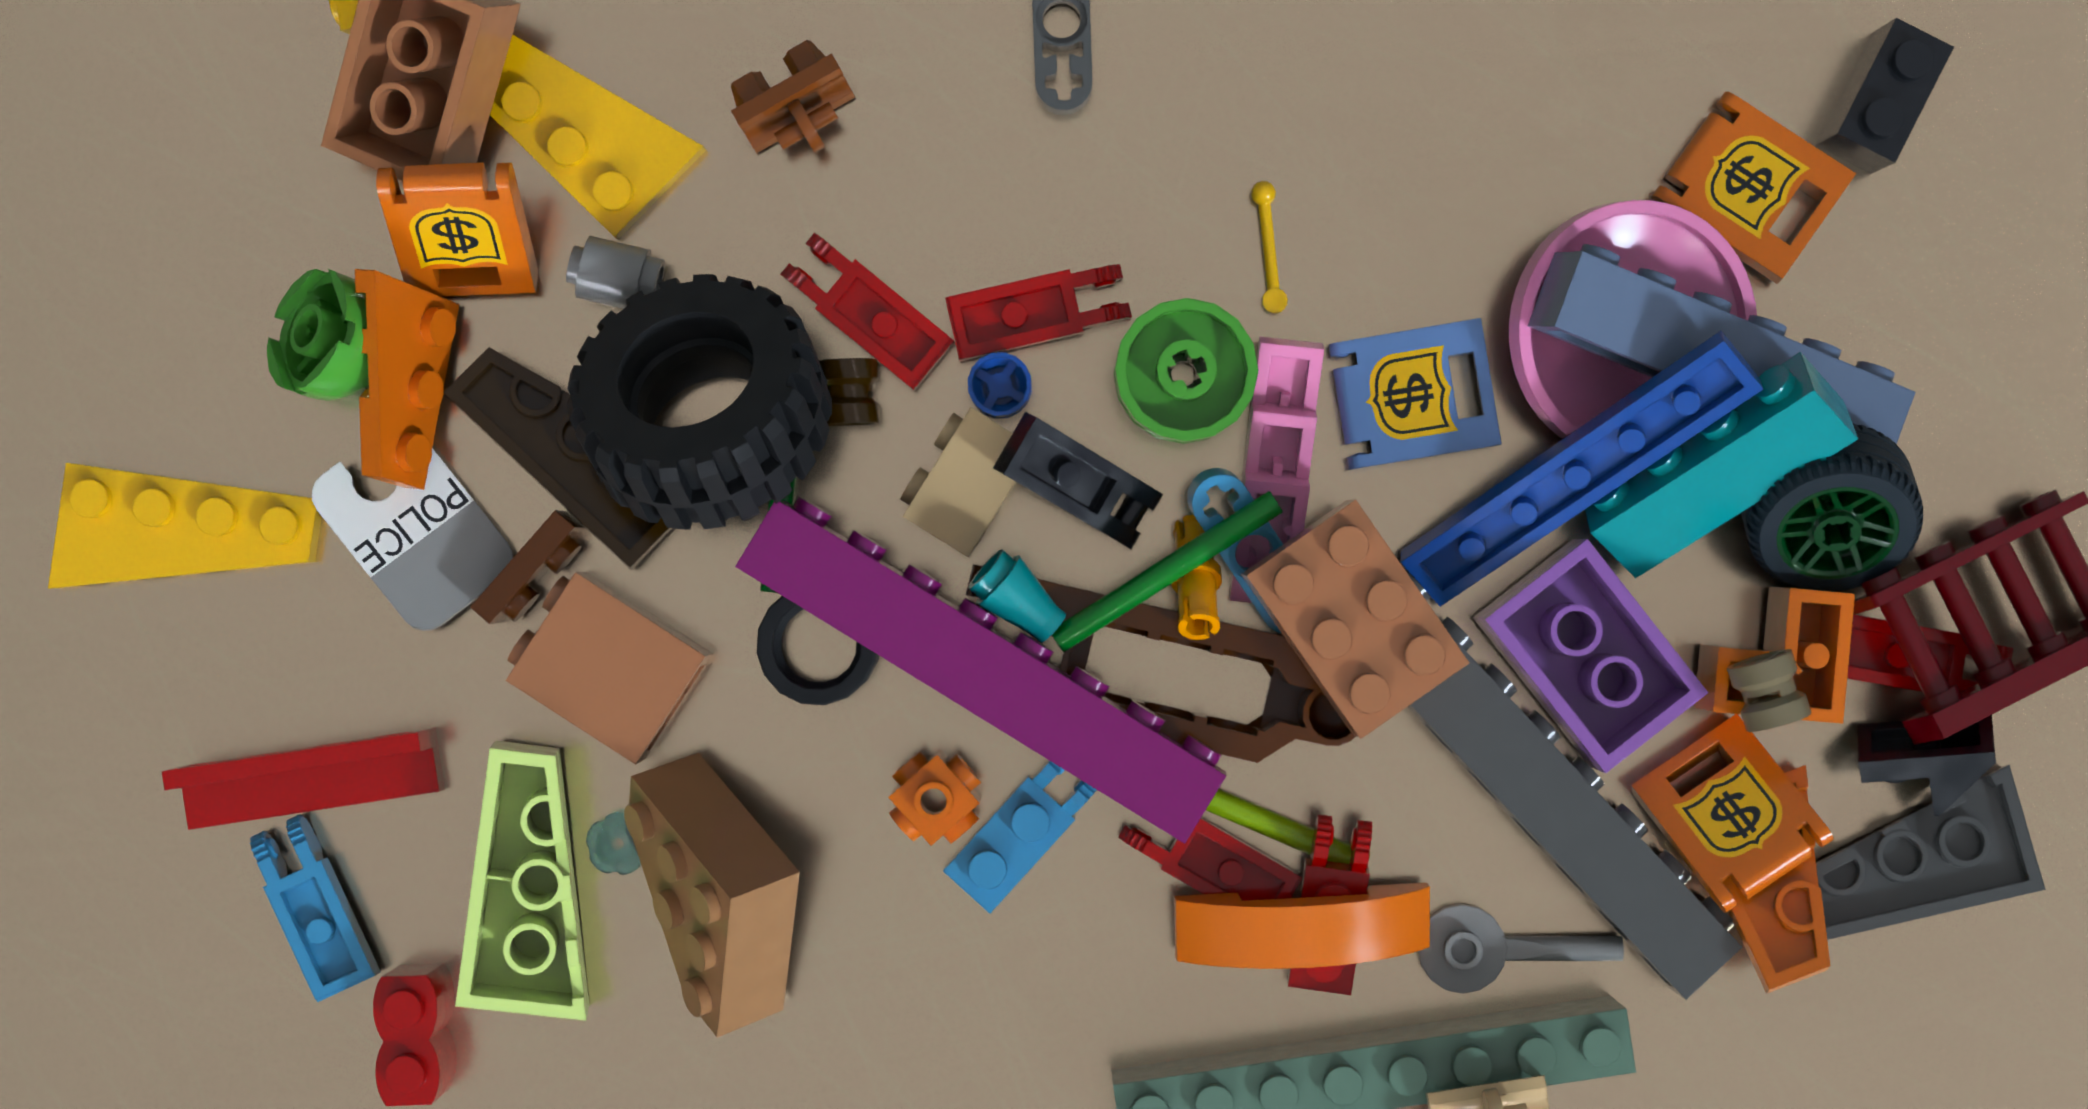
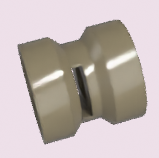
(1766, 676)

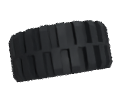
(670, 344)

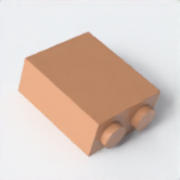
(606, 665)

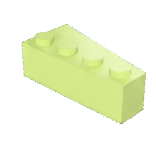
(523, 903)

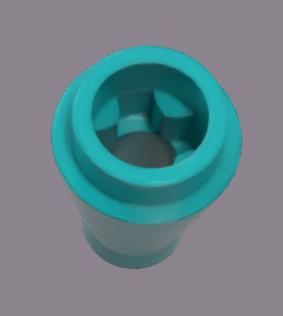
(1015, 594)

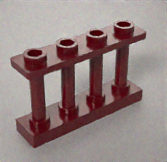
(1997, 679)

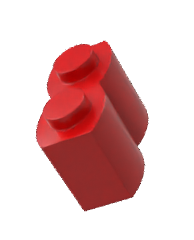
(417, 1048)

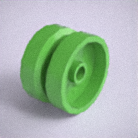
(1191, 334)

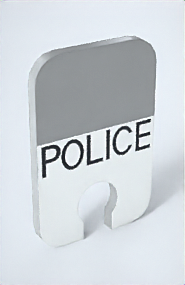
(420, 547)

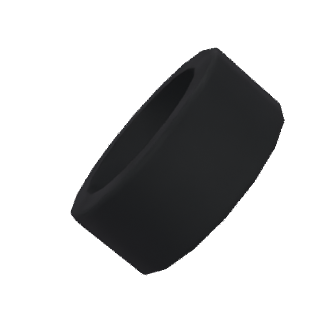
(793, 686)

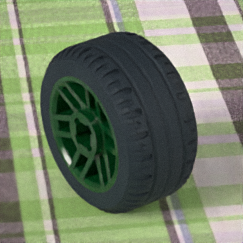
(1838, 517)

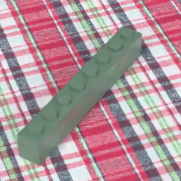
(1394, 1064)

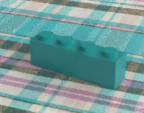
(1723, 467)

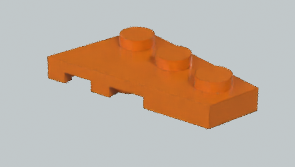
(407, 368)
(1786, 920)

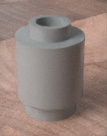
(613, 271)

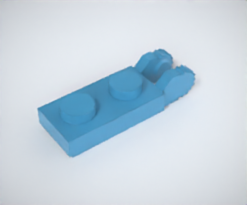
(1015, 838)
(314, 912)

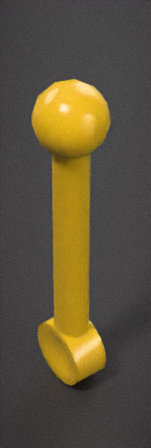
(1274, 299)

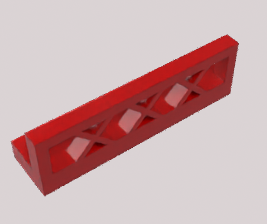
(309, 778)

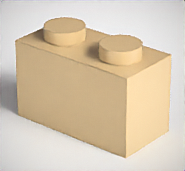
(962, 488)

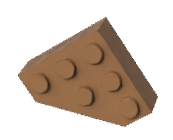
(716, 891)

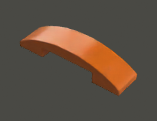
(1302, 931)

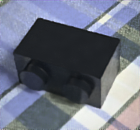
(1884, 96)

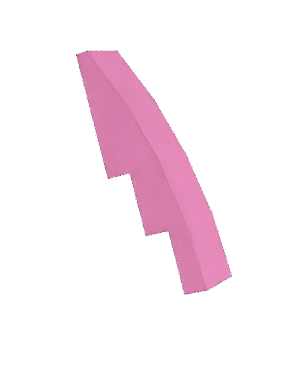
(1280, 440)

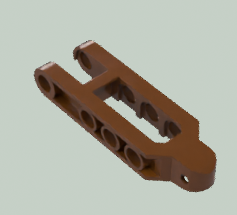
(1293, 703)

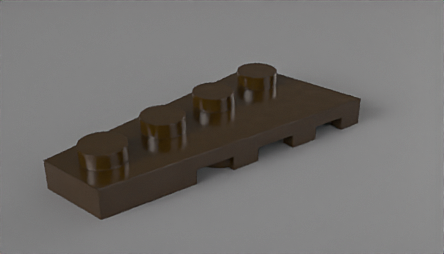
(533, 426)

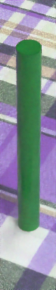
(1167, 571)

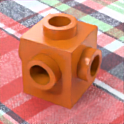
(938, 772)

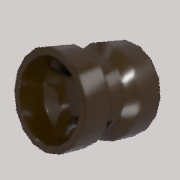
(849, 386)

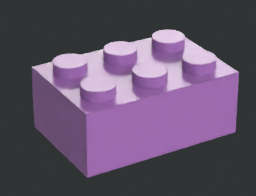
(1590, 655)

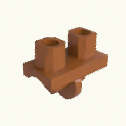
(795, 105)

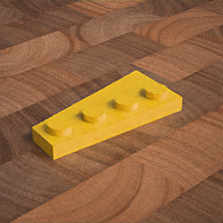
(589, 138)
(160, 526)

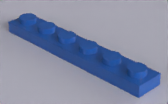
(1582, 468)

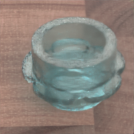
(600, 846)

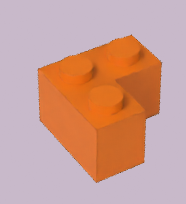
(1817, 631)

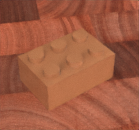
(419, 81)
(1355, 618)

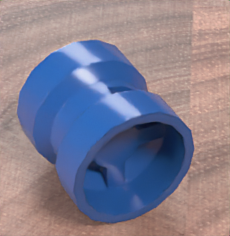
(998, 377)

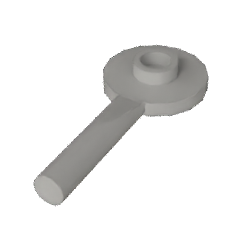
(1471, 948)

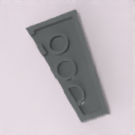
(1933, 863)

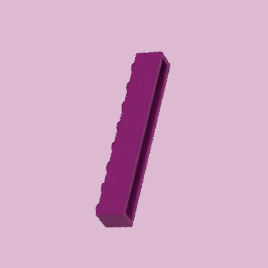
(983, 669)

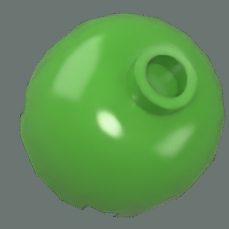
(320, 338)

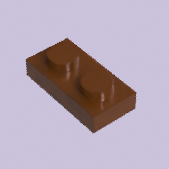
(513, 590)

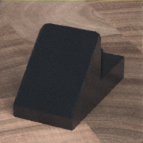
(1949, 763)

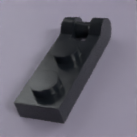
(1076, 479)

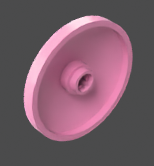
(1572, 384)

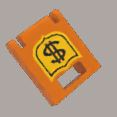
(1746, 176)
(457, 233)
(1736, 820)

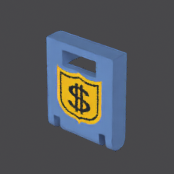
(1405, 394)

